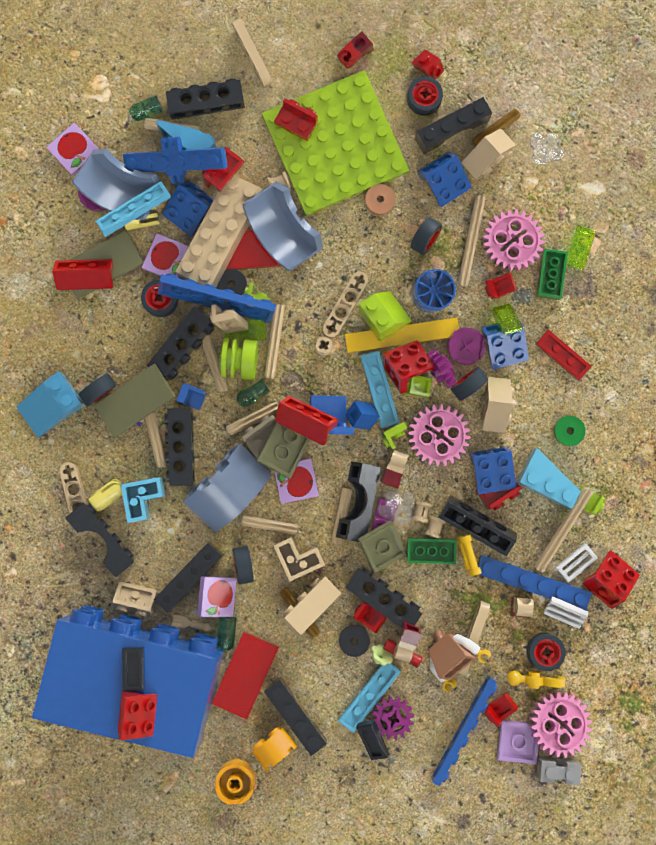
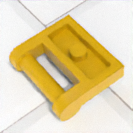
(467, 555)

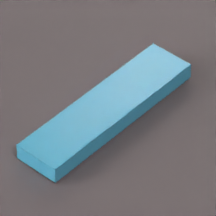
(133, 209)
(379, 389)
(369, 696)

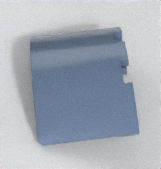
(109, 183)
(279, 228)
(229, 489)

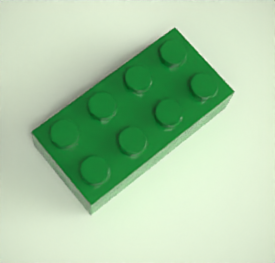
(552, 274)
(431, 551)

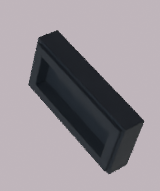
(133, 668)
(372, 740)

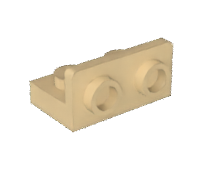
(227, 320)
(134, 600)

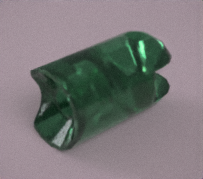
(145, 108)
(253, 393)
(226, 632)

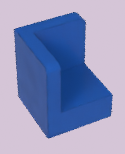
(191, 396)
(362, 415)

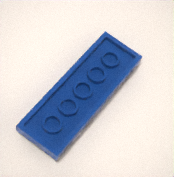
(208, 295)

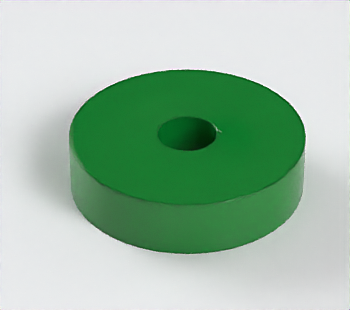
(577, 427)

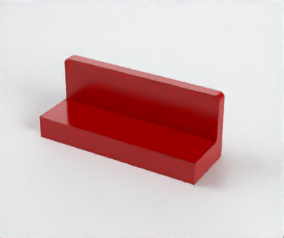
(83, 274)
(305, 419)

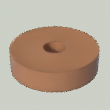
(384, 192)

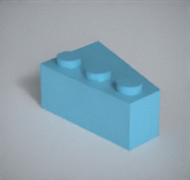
(547, 480)

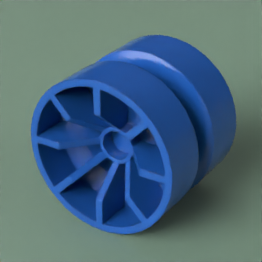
(433, 291)

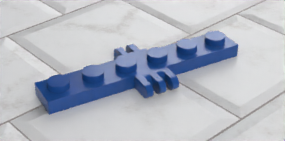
(175, 159)

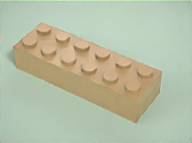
(218, 234)

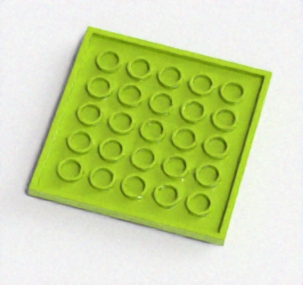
(347, 148)

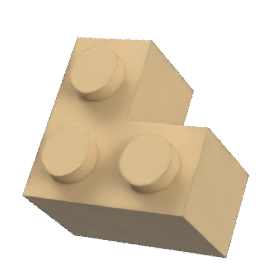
(488, 152)
(498, 405)
(297, 564)

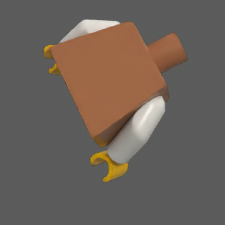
(452, 655)

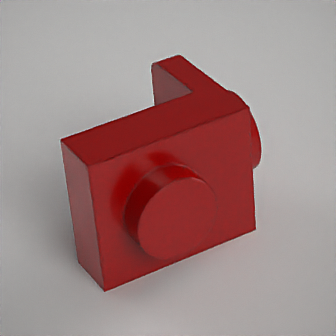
(428, 64)
(500, 286)
(369, 617)
(500, 709)

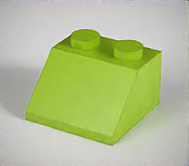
(383, 314)

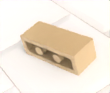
(310, 605)

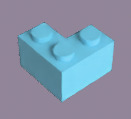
(136, 496)

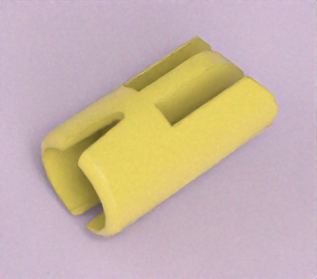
(136, 224)
(106, 495)

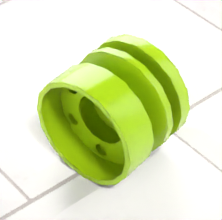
(239, 359)

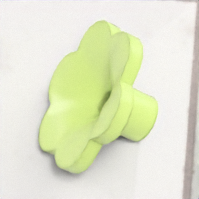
(381, 656)

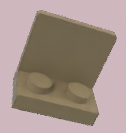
(257, 436)

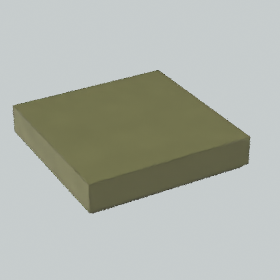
(382, 546)

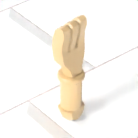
(182, 622)

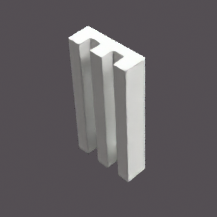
(588, 552)
(564, 614)

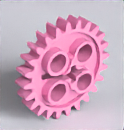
(502, 228)
(448, 420)
(550, 738)

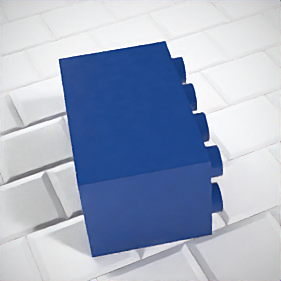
(85, 678)

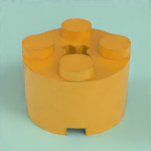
(274, 748)
(238, 792)

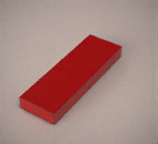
(563, 355)

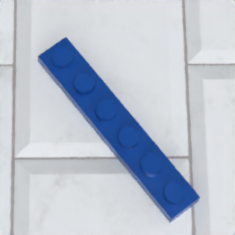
(533, 582)
(460, 738)

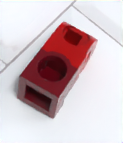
(355, 50)

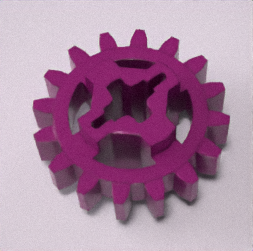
(443, 369)
(401, 720)

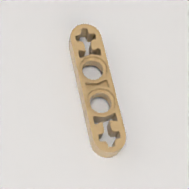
(251, 52)
(347, 306)
(80, 496)
(477, 627)

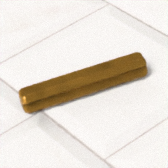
(502, 123)
(290, 599)

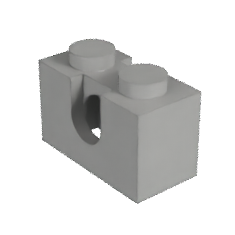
(548, 771)

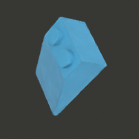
(189, 137)
(50, 404)

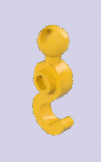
(535, 680)

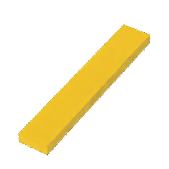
(420, 331)

